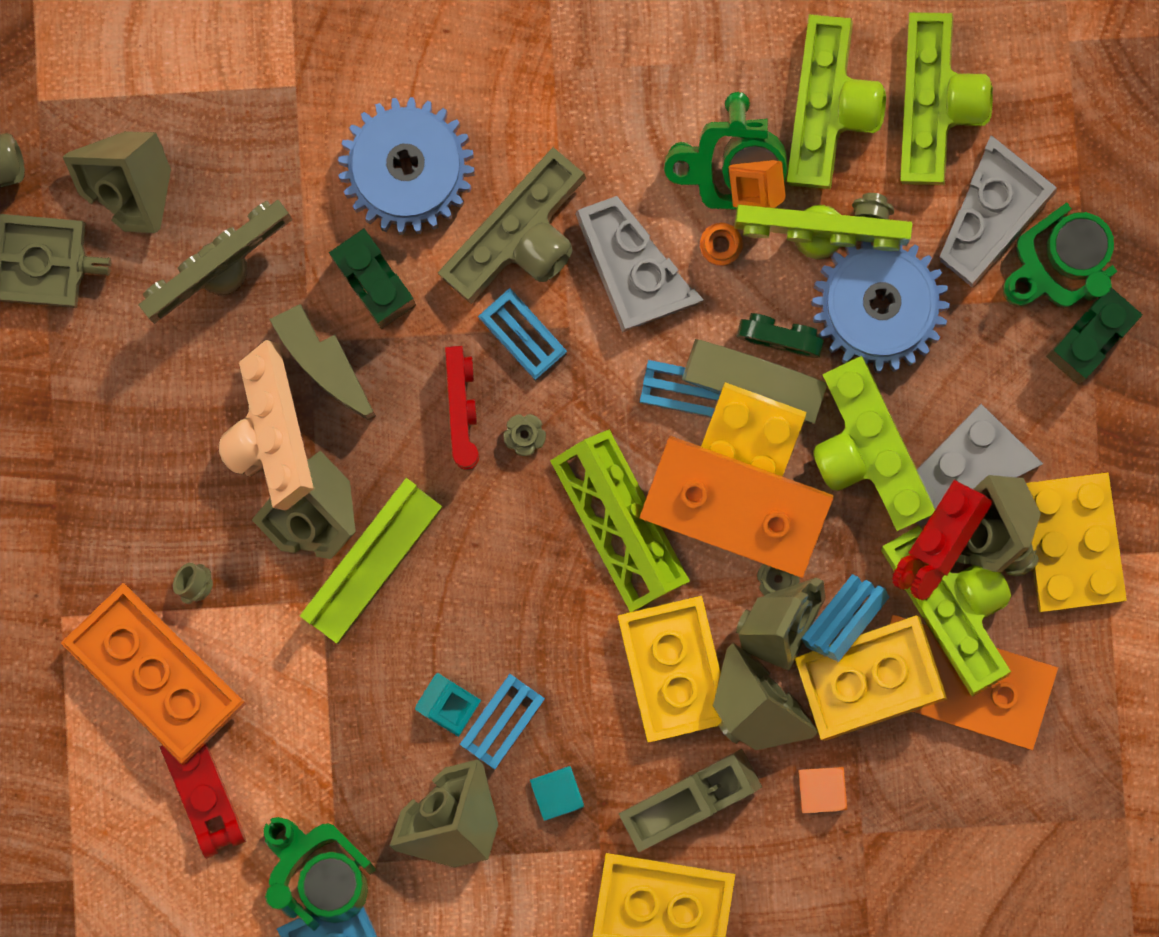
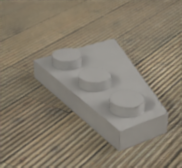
(995, 211)
(631, 267)
(973, 452)

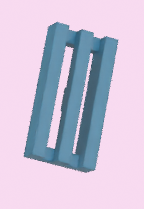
(546, 361)
(650, 382)
(839, 616)
(480, 751)

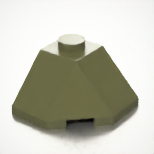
(126, 176)
(319, 520)
(1006, 526)
(780, 621)
(755, 706)
(453, 821)

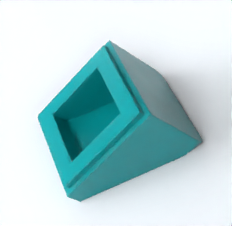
(447, 704)
(557, 793)

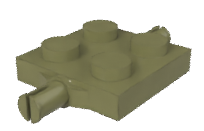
(44, 260)

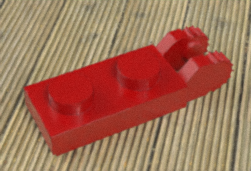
(941, 540)

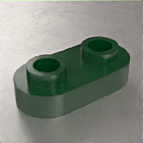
(797, 340)

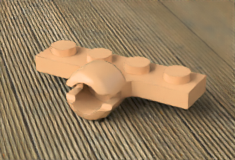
(270, 431)

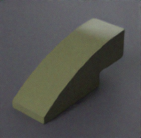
(322, 360)
(714, 365)
(690, 800)

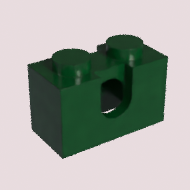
(386, 294)
(1082, 352)

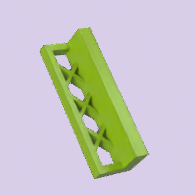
(646, 544)
(371, 561)

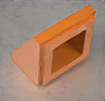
(757, 184)
(822, 790)

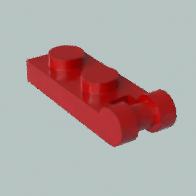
(461, 410)
(205, 799)

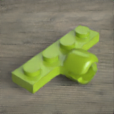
(936, 99)
(829, 102)
(822, 229)
(871, 447)
(957, 614)

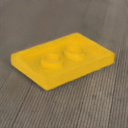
(753, 429)
(1076, 544)
(672, 667)
(874, 681)
(661, 899)

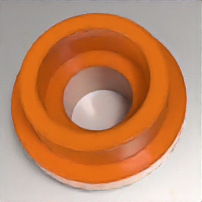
(725, 231)

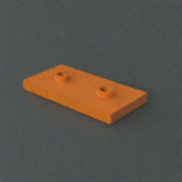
(736, 506)
(153, 674)
(1003, 711)

